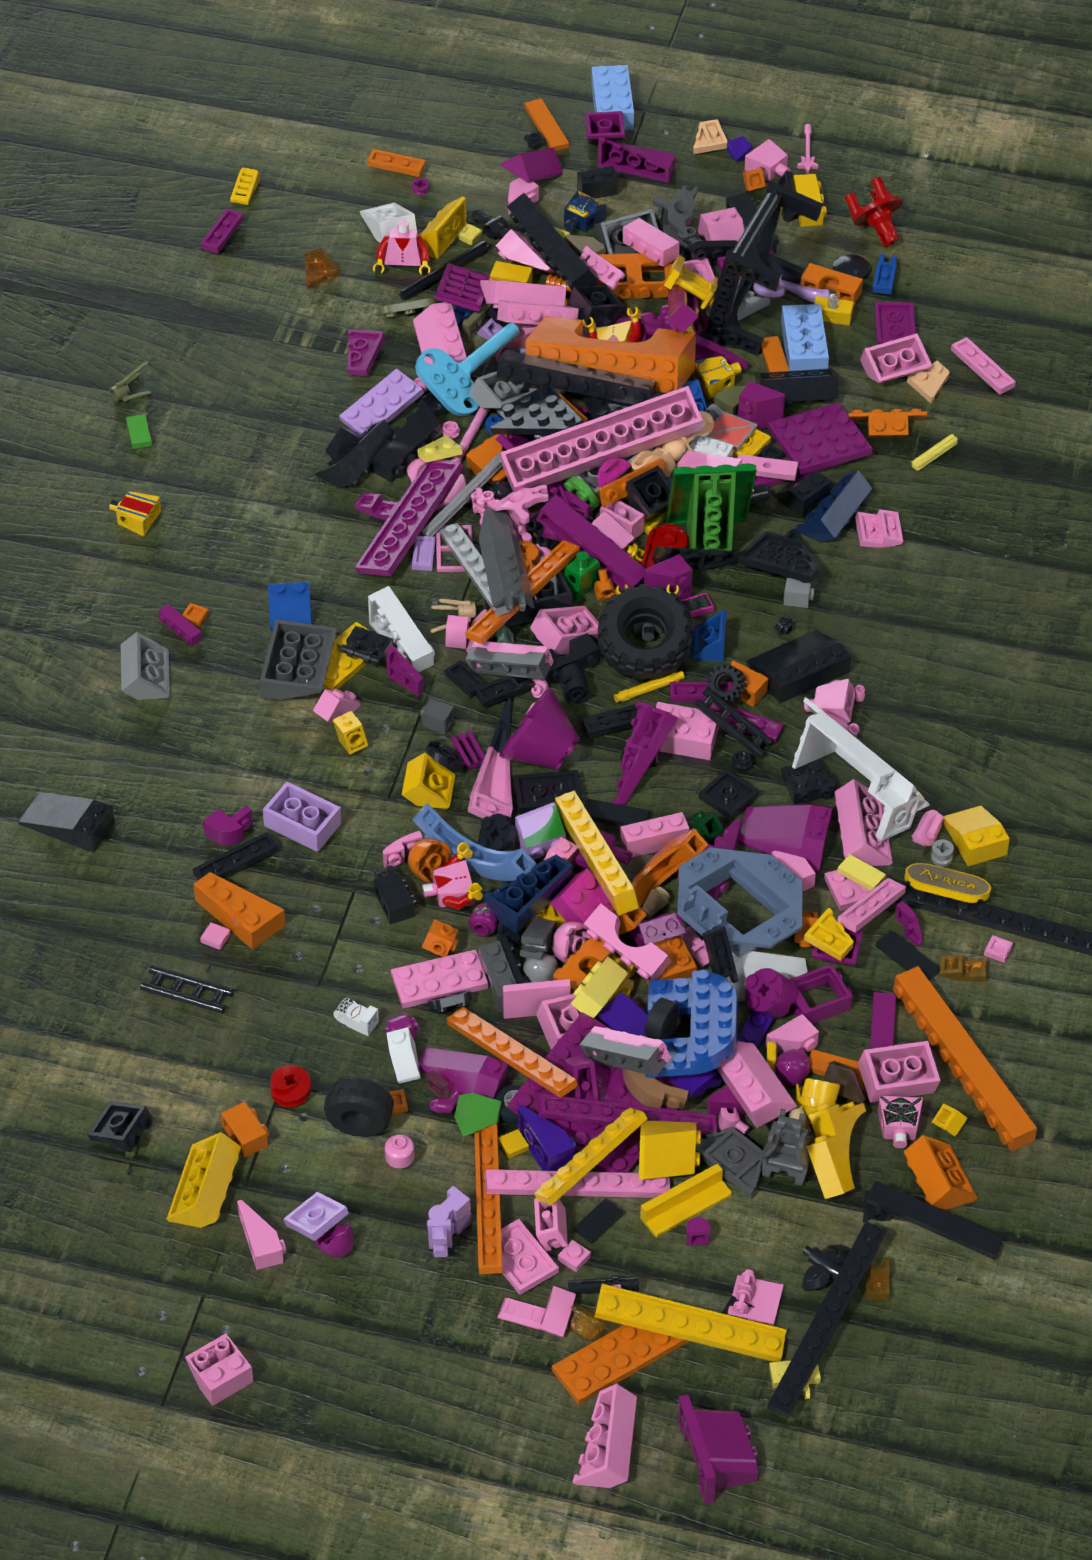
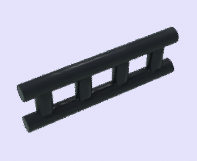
(721, 721)
(193, 999)

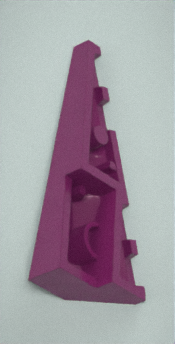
(648, 735)

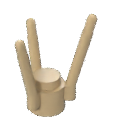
(464, 608)

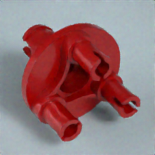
(878, 213)

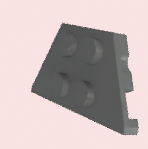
(735, 1155)

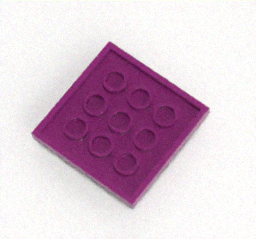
(819, 438)

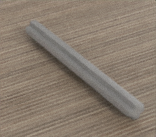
(462, 497)

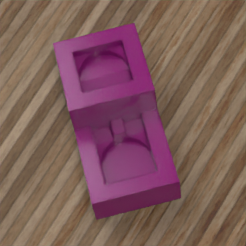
(374, 505)

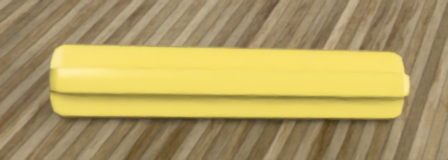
(934, 452)

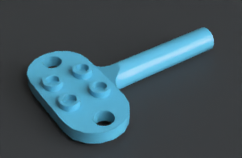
(451, 380)

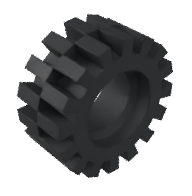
(738, 679)

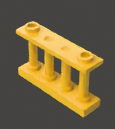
(690, 281)

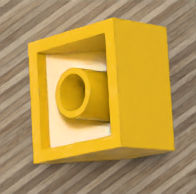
(428, 782)

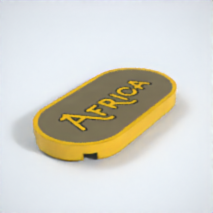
(947, 882)

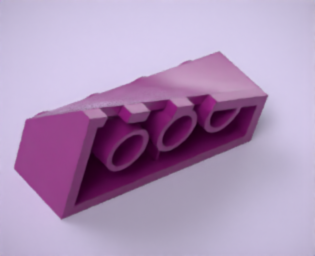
(636, 160)

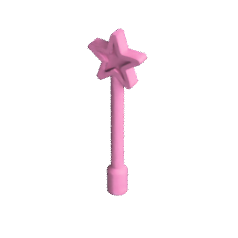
(807, 163)

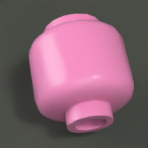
(399, 1151)

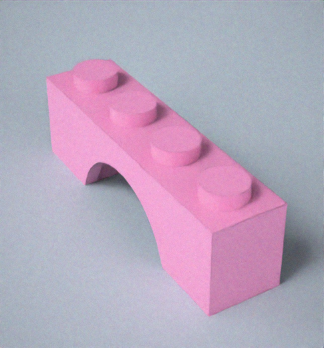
(532, 313)
(647, 959)

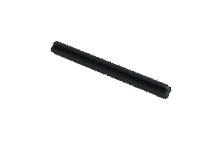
(437, 274)

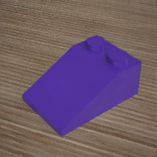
(546, 1141)

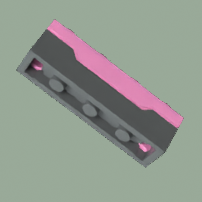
(510, 660)
(625, 1050)

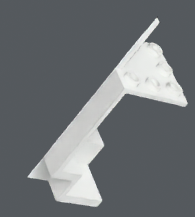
(898, 795)

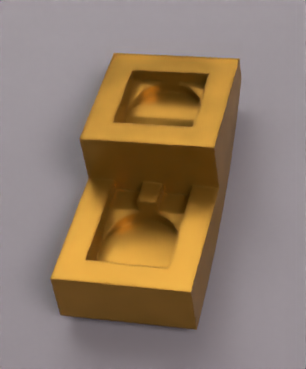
(957, 968)

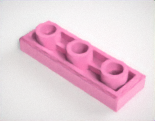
(772, 467)

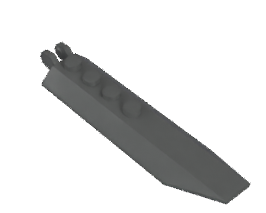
(504, 561)

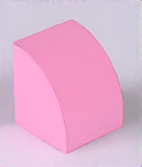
(456, 631)

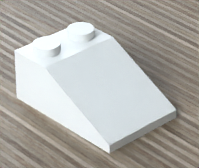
(386, 217)

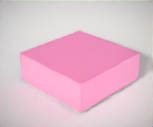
(215, 936)
(998, 949)

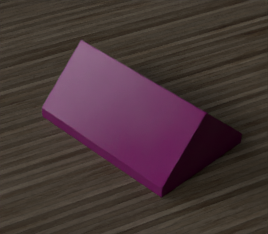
(534, 165)

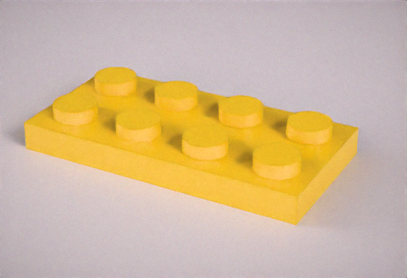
(340, 666)

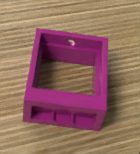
(815, 979)

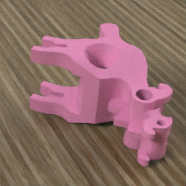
(515, 504)

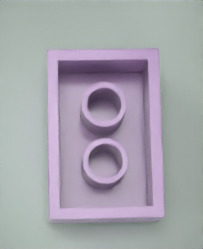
(302, 816)

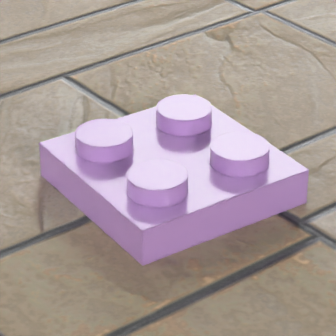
(316, 1216)

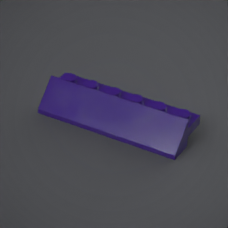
(627, 1016)

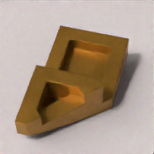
(878, 1282)

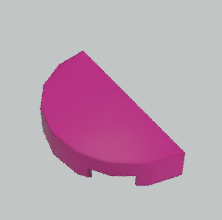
(611, 470)

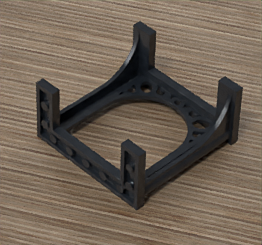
(753, 263)

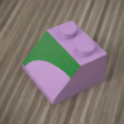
(539, 830)

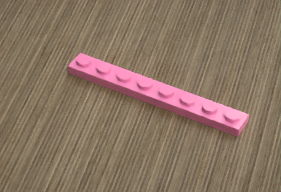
(592, 1184)

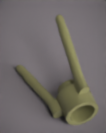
(121, 389)

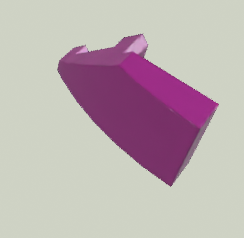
(909, 920)

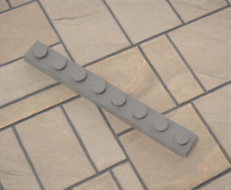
(471, 562)

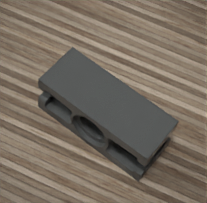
(537, 938)

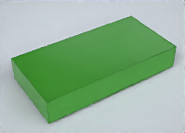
(138, 431)

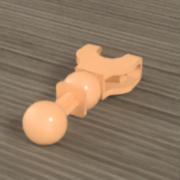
(673, 450)

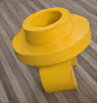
(635, 553)

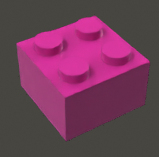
(580, 898)

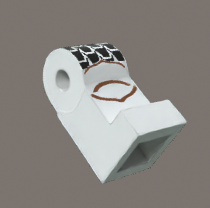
(357, 1016)

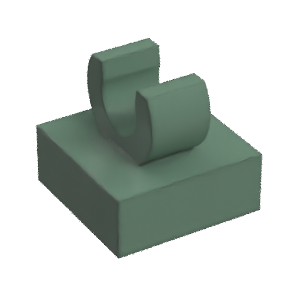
(503, 635)

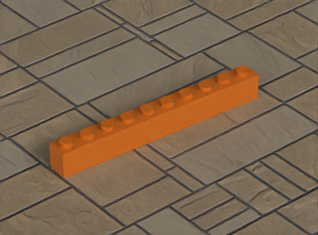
(964, 1059)

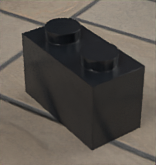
(598, 182)

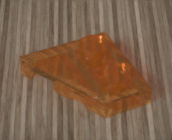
(319, 267)

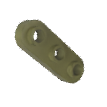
(407, 307)

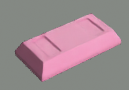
(522, 1313)

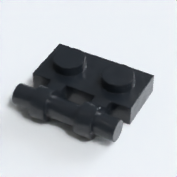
(368, 641)

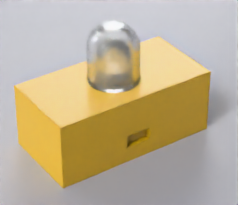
(835, 310)

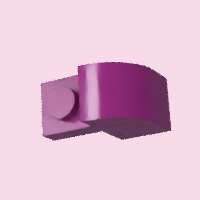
(226, 829)

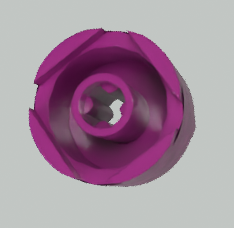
(770, 992)

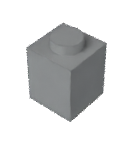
(798, 593)

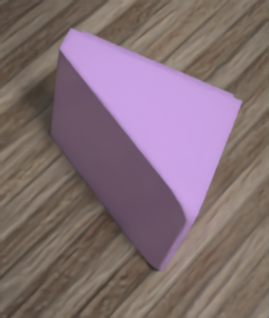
(489, 329)

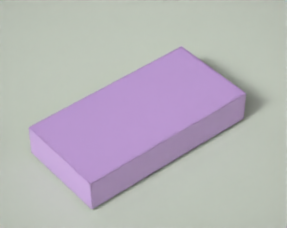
(423, 553)

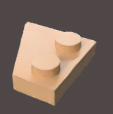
(709, 137)
(929, 381)

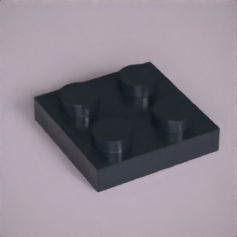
(728, 794)

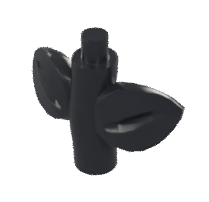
(825, 1265)

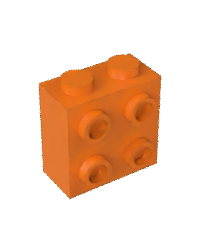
(682, 961)

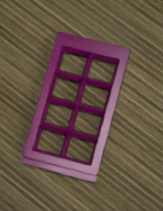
(461, 287)

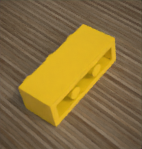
(810, 187)

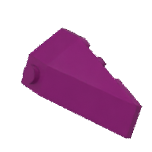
(730, 842)
(466, 1071)

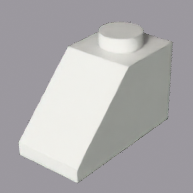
(403, 1055)

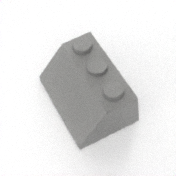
(496, 391)
(144, 668)

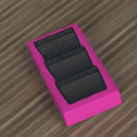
(698, 605)

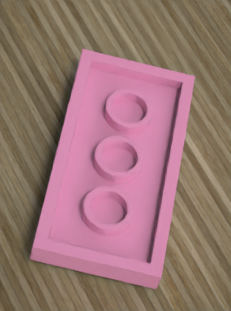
(438, 977)

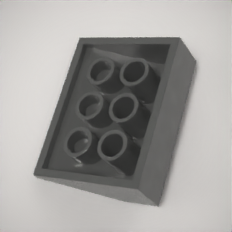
(296, 660)

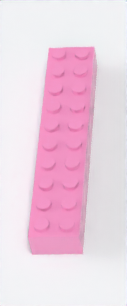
(602, 438)

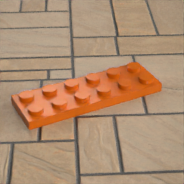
(612, 1360)

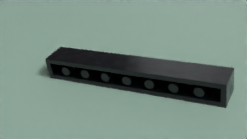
(551, 242)
(575, 378)

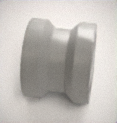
(942, 853)

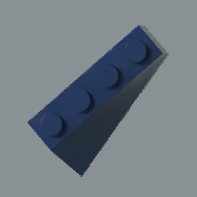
(836, 508)
(530, 893)

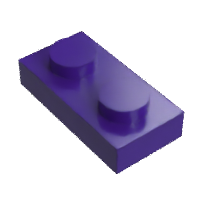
(756, 1028)

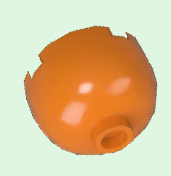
(427, 856)

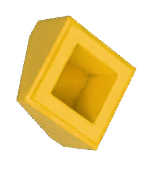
(949, 1119)

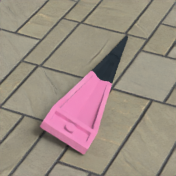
(493, 785)

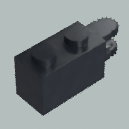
(394, 896)

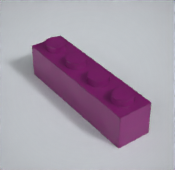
(180, 625)

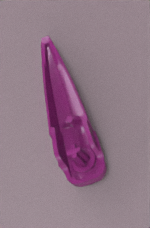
(704, 348)

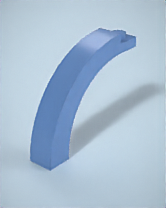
(484, 861)

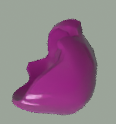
(792, 1067)
(337, 1242)

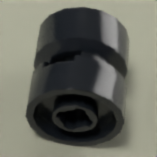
(574, 684)

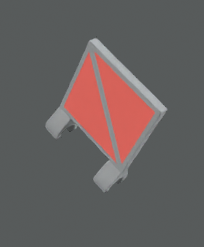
(730, 428)

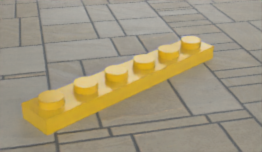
(590, 1156)

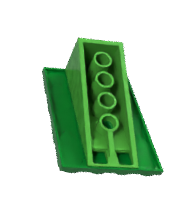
(710, 501)

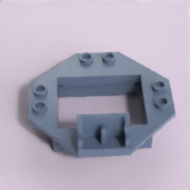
(760, 876)

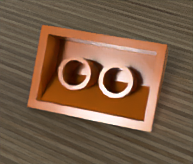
(939, 1173)

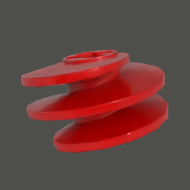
(290, 1086)

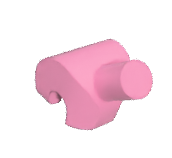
(729, 1120)

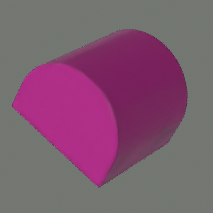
(697, 1232)

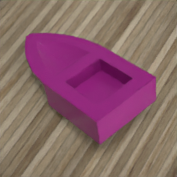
(577, 502)

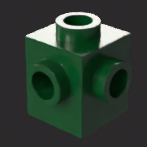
(706, 824)

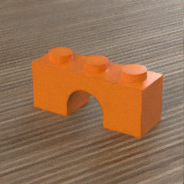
(845, 285)
(585, 958)

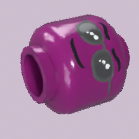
(483, 920)

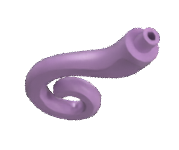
(802, 291)

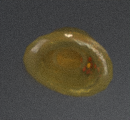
(585, 1324)

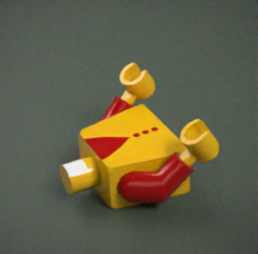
(622, 332)

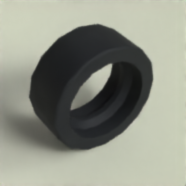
(662, 1019)

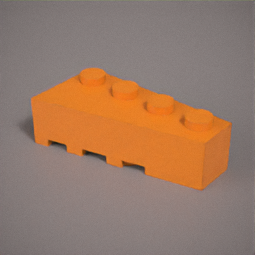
(239, 910)

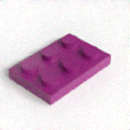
(894, 320)

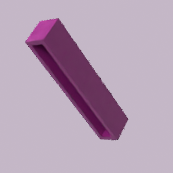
(681, 308)
(573, 528)

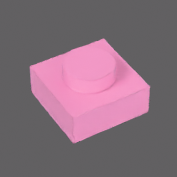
(574, 1256)

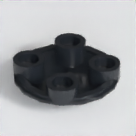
(851, 265)

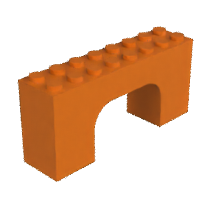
(663, 358)

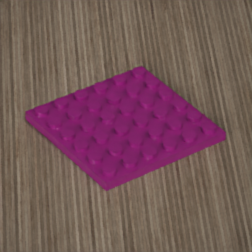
(609, 1087)

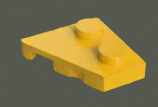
(829, 936)

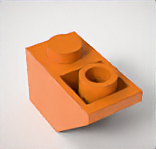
(756, 685)

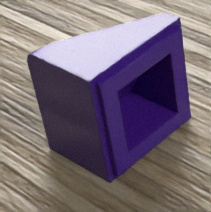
(738, 148)

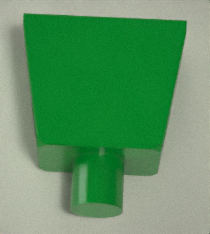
(582, 575)

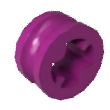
(420, 182)

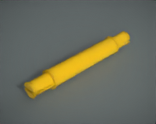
(647, 687)

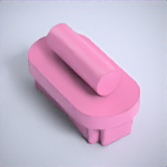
(928, 828)

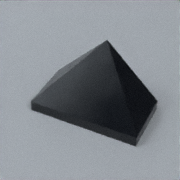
(340, 441)

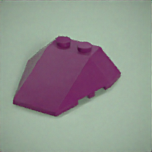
(788, 829)

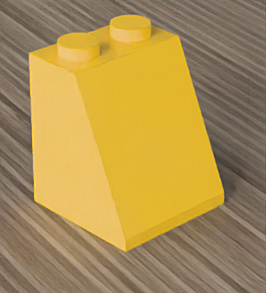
(668, 1149)

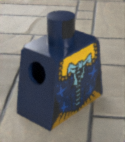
(583, 212)

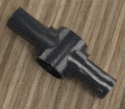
(491, 226)

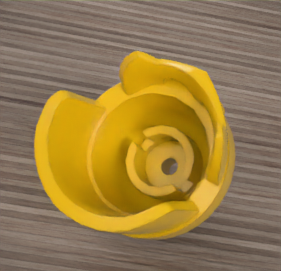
(815, 1094)

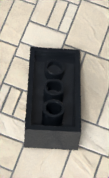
(69, 819)

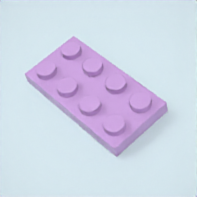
(382, 402)

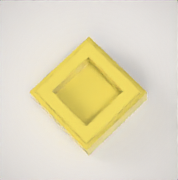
(469, 234)

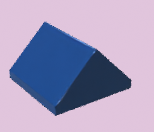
(710, 638)

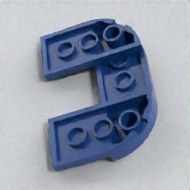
(713, 1021)

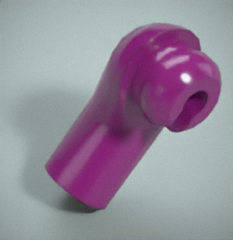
(444, 1105)

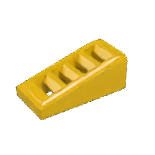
(246, 185)

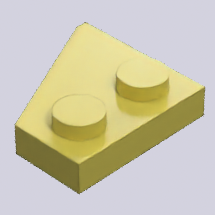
(439, 449)

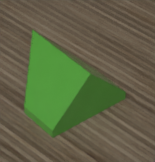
(476, 1112)

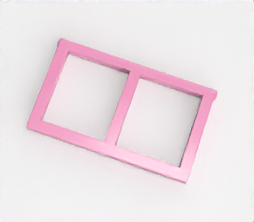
(445, 548)

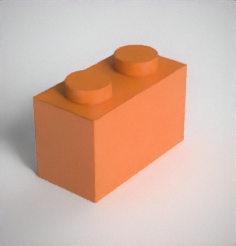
(244, 1128)

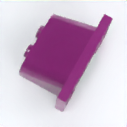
(719, 1447)

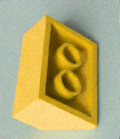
(445, 225)

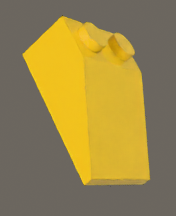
(977, 835)

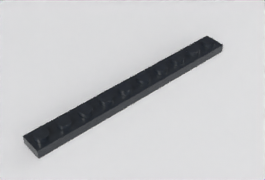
(1000, 919)
(826, 1320)

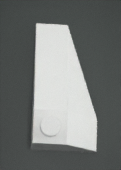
(754, 961)

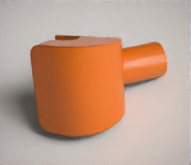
(604, 588)

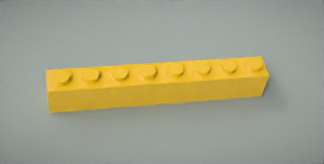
(596, 853)

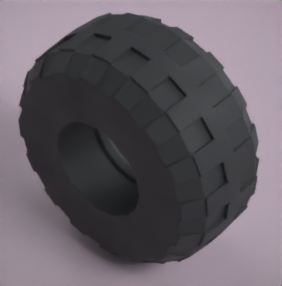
(358, 1106)

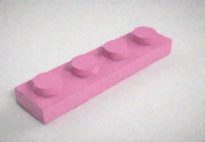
(983, 365)
(871, 905)

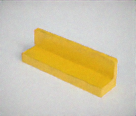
(685, 1201)

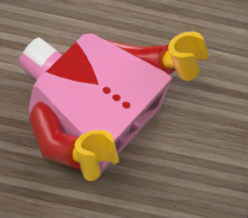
(403, 248)
(453, 882)

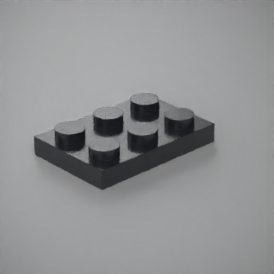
(542, 788)

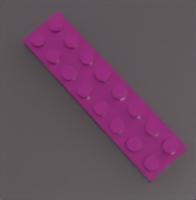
(408, 518)

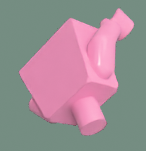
(837, 702)

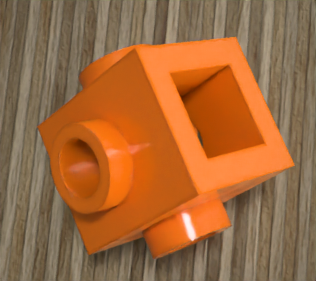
(440, 938)

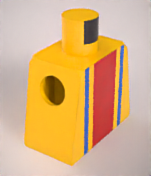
(136, 511)

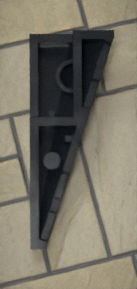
(701, 557)

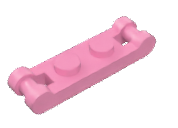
(601, 268)

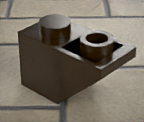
(849, 1082)

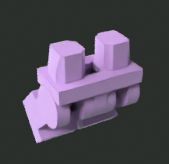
(446, 1219)

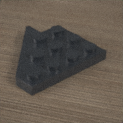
(536, 414)
(782, 556)

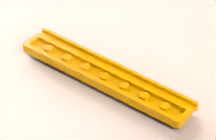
(690, 1323)

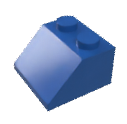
(289, 602)

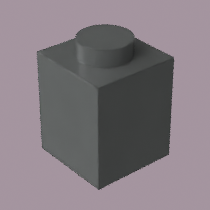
(437, 716)

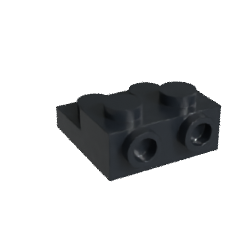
(808, 782)
(121, 1125)

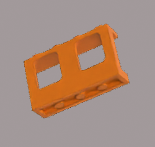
(635, 288)

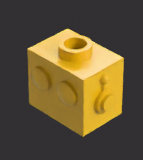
(350, 732)

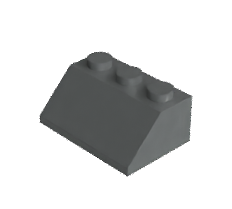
(611, 231)

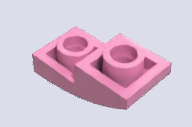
(396, 852)
(557, 1311)

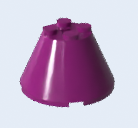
(543, 735)

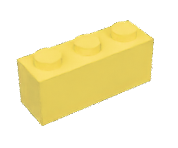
(598, 987)

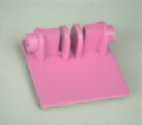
(759, 1293)

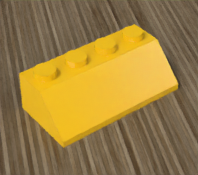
(204, 1181)

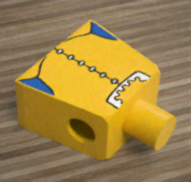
(715, 374)

